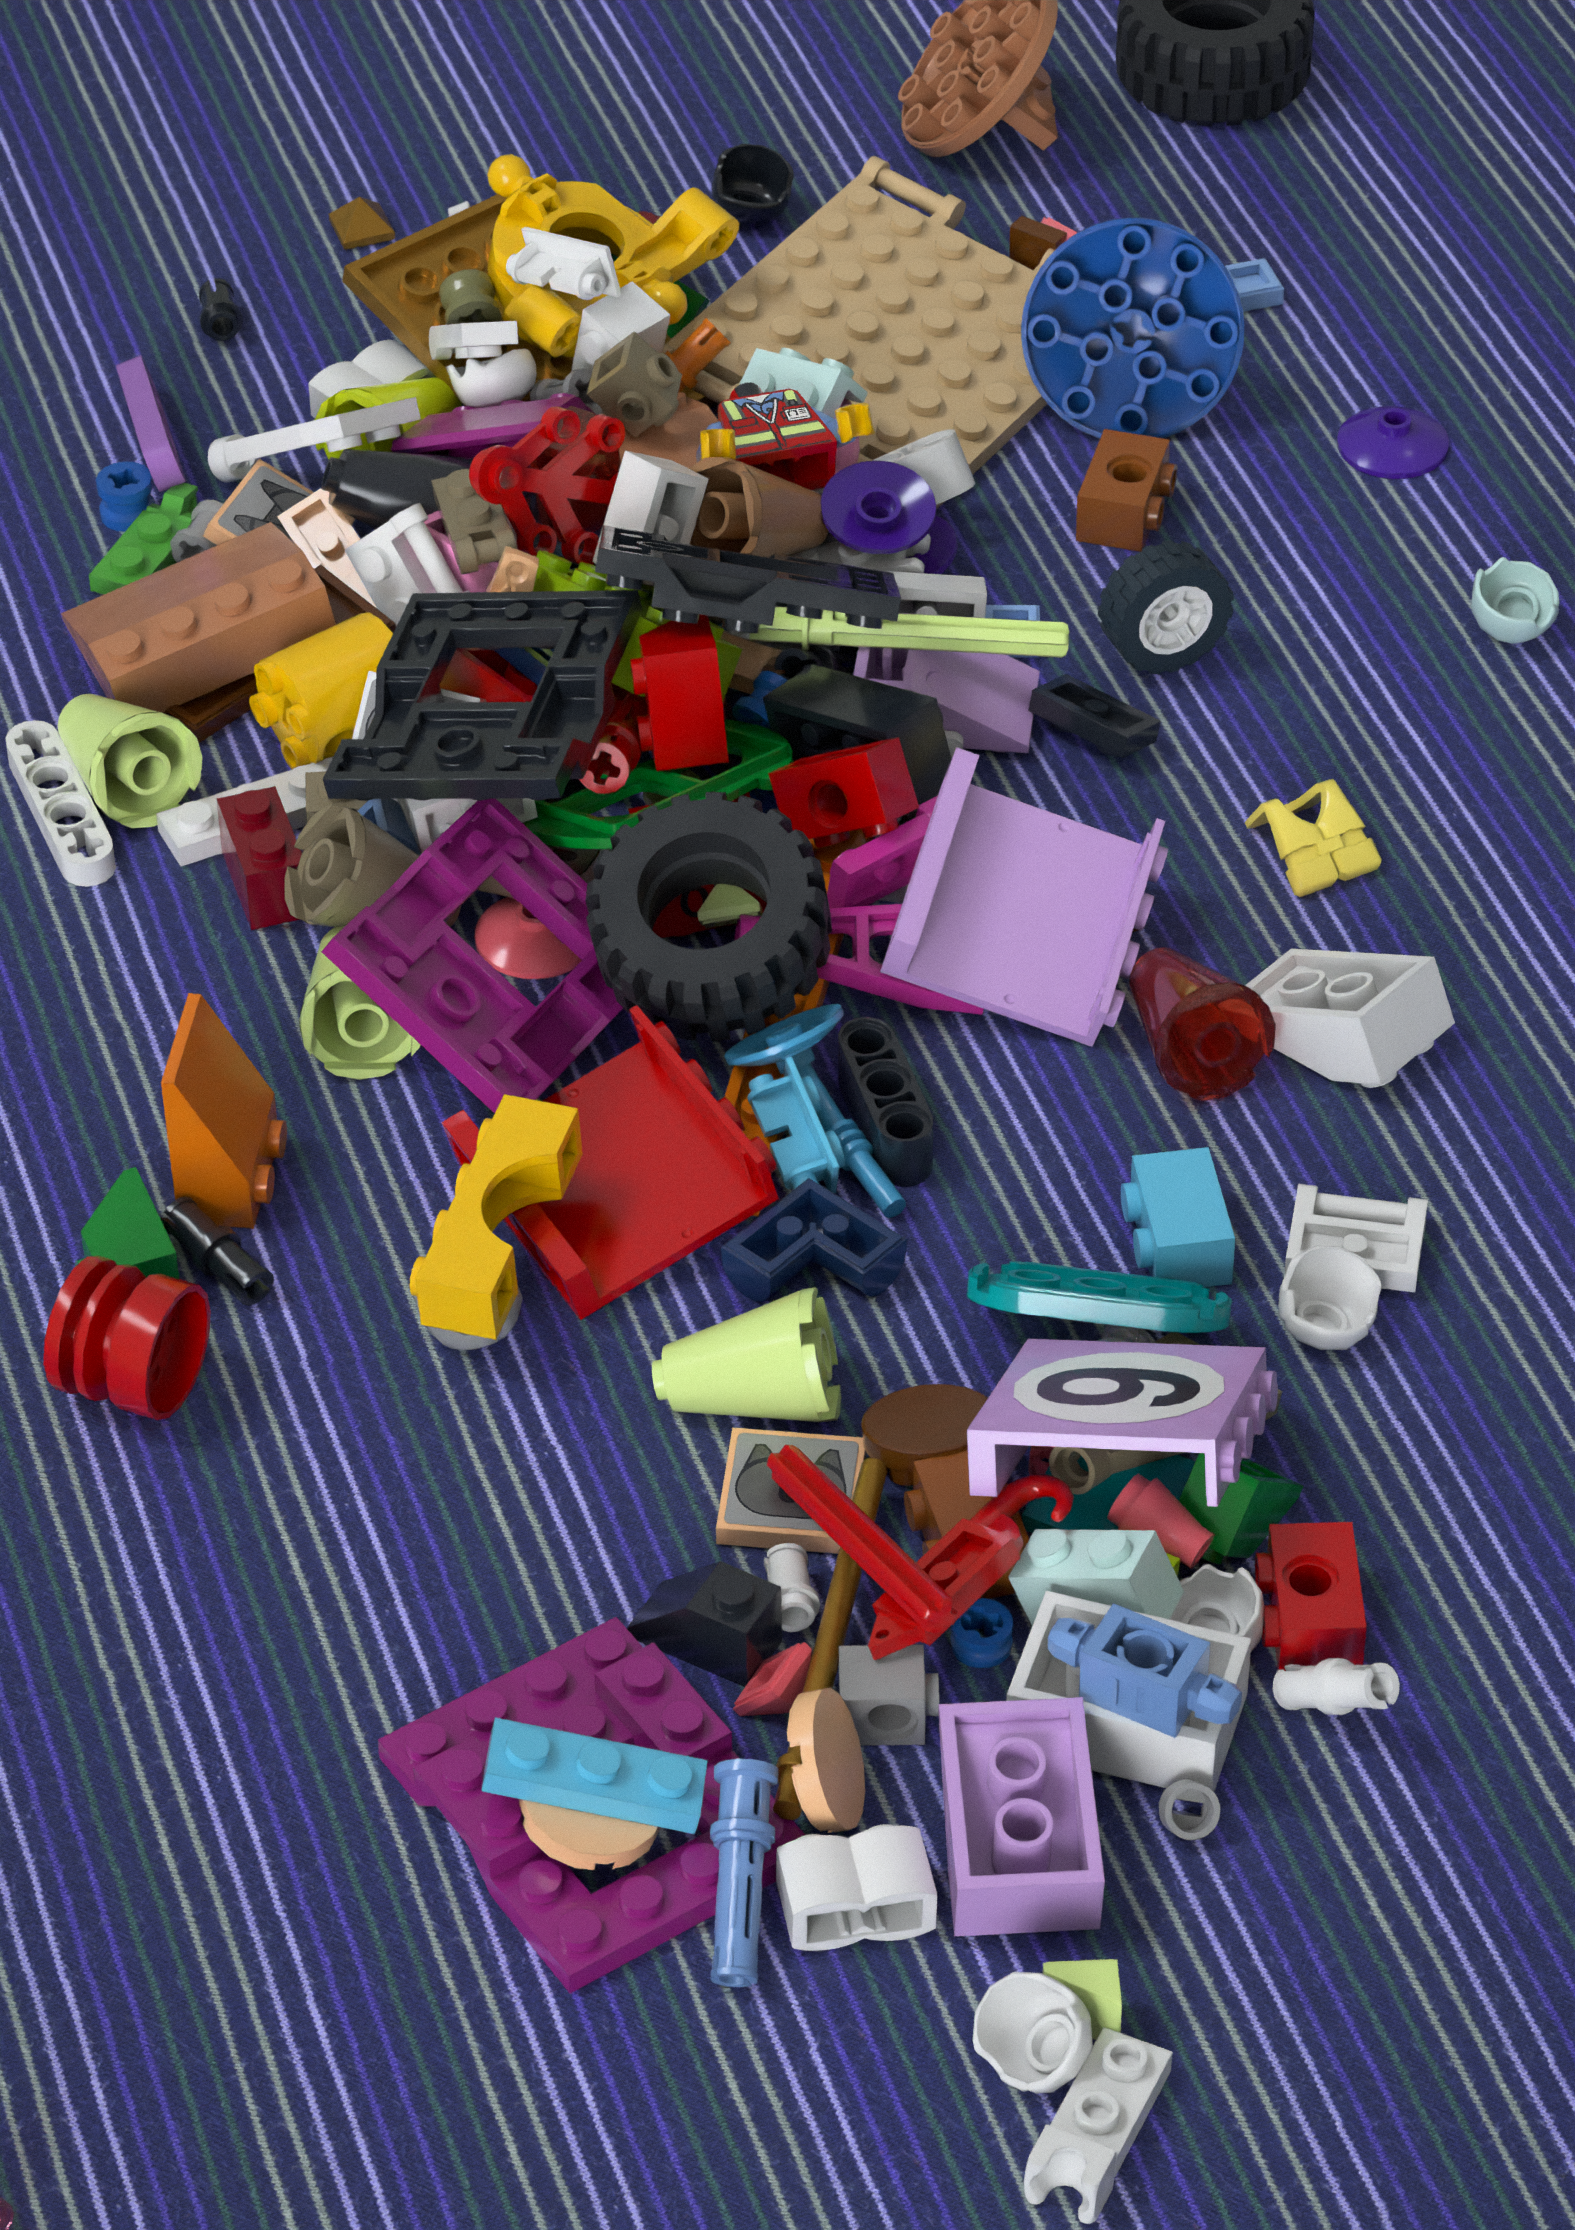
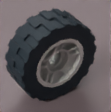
(1165, 607)

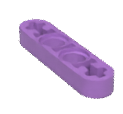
(150, 423)

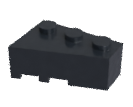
(838, 711)

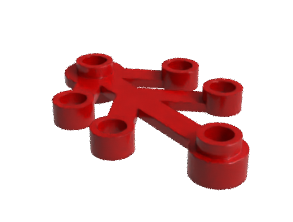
(551, 483)

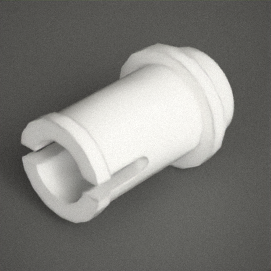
(789, 1569)

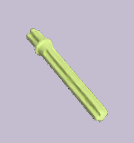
(923, 633)

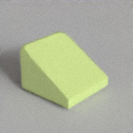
(1096, 1985)

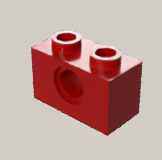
(870, 777)
(1312, 1594)

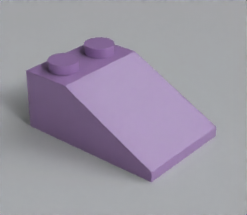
(1020, 1817)

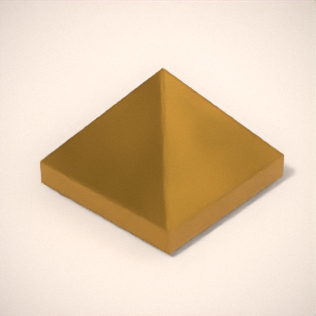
(361, 224)

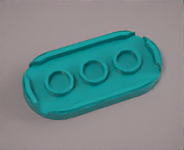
(1099, 1297)

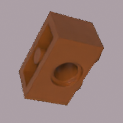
(1125, 490)

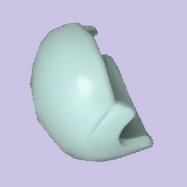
(1514, 600)

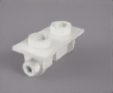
(565, 263)

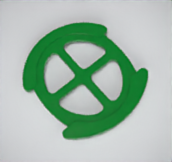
(572, 826)

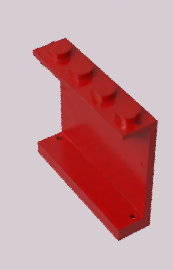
(654, 1176)

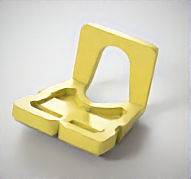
(1321, 850)

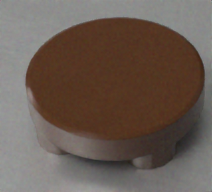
(919, 1426)

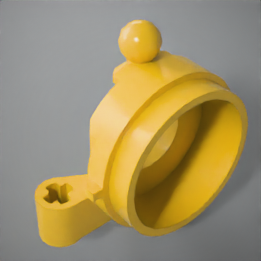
(648, 253)

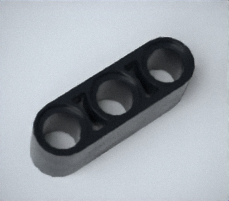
(885, 1100)

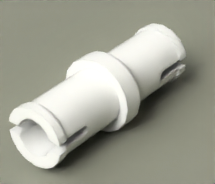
(1336, 1686)

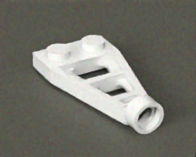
(235, 455)

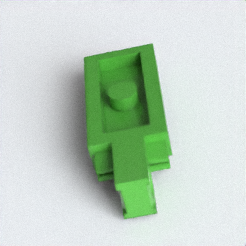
(146, 542)

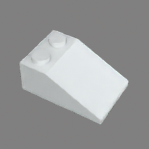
(1354, 1011)

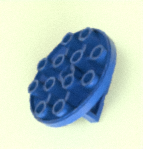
(1132, 328)

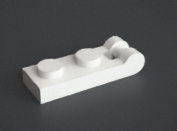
(471, 339)

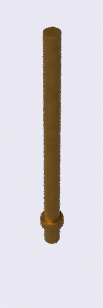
(832, 1628)

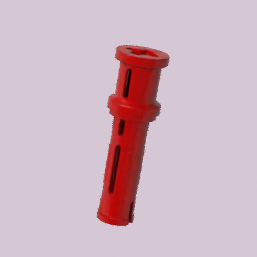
(617, 749)

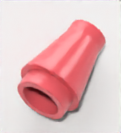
(1153, 1507)

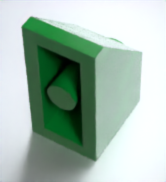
(130, 1229)
(1244, 1511)

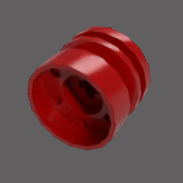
(127, 1337)

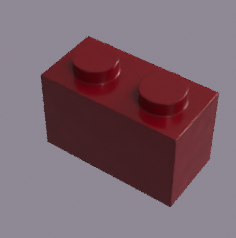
(257, 851)

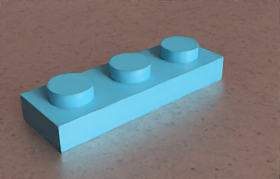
(594, 1775)

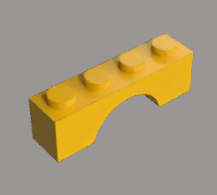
(519, 1160)

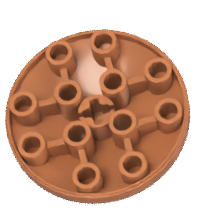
(982, 71)

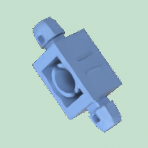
(1144, 1670)

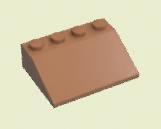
(201, 620)

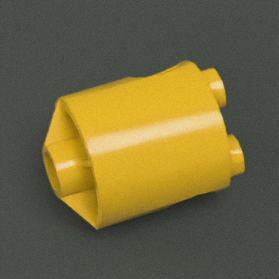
(317, 687)

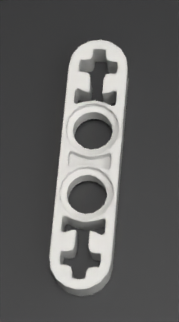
(60, 802)

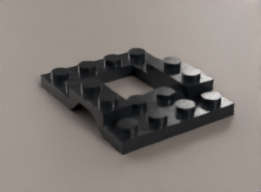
(741, 585)
(488, 748)

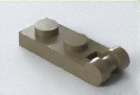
(473, 526)

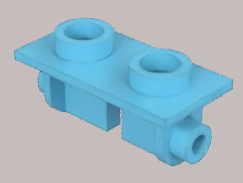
(793, 1107)

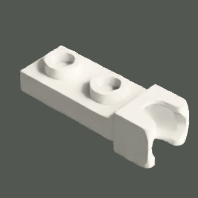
(1098, 2121)

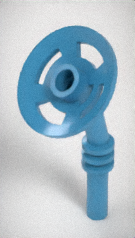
(794, 1039)

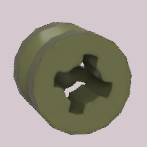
(469, 298)

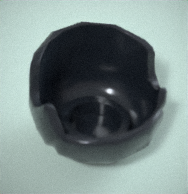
(752, 183)

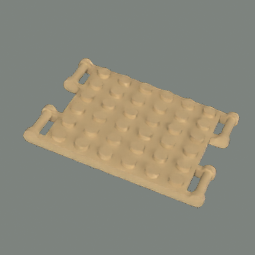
(899, 302)

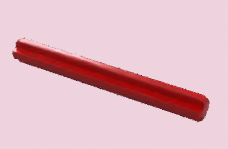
(862, 1539)

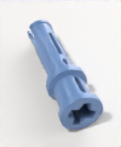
(742, 1839)

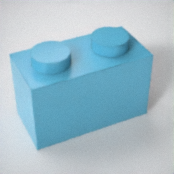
(1179, 1217)

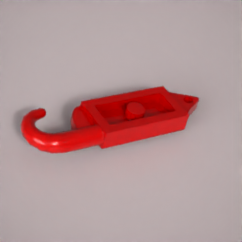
(968, 1559)

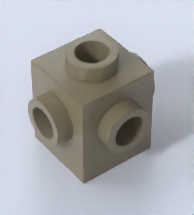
(635, 384)

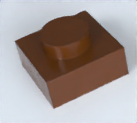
(1031, 240)

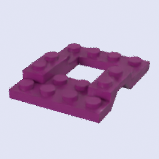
(450, 993)
(597, 1689)

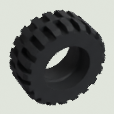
(1214, 56)
(696, 847)

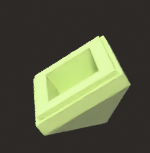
(725, 906)

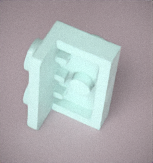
(819, 384)

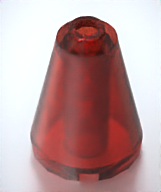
(1200, 1024)

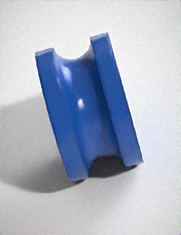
(985, 1651)

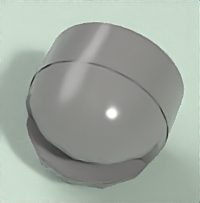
(1185, 1824)

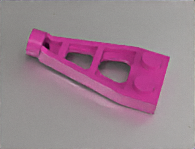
(861, 970)

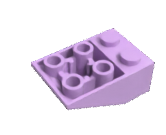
(977, 692)

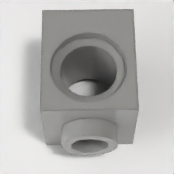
(888, 1694)

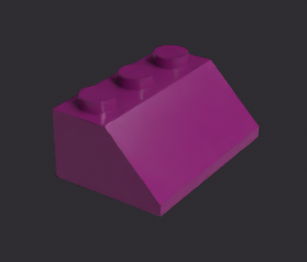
(472, 429)

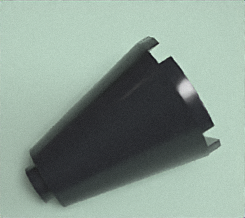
(382, 484)

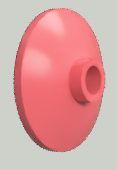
(520, 944)

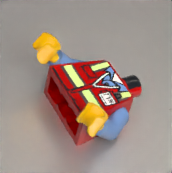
(783, 434)

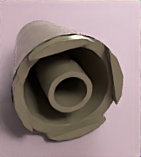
(343, 867)

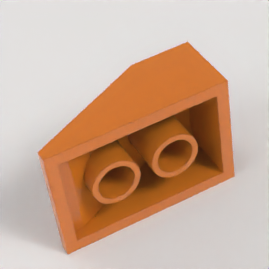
(219, 1120)

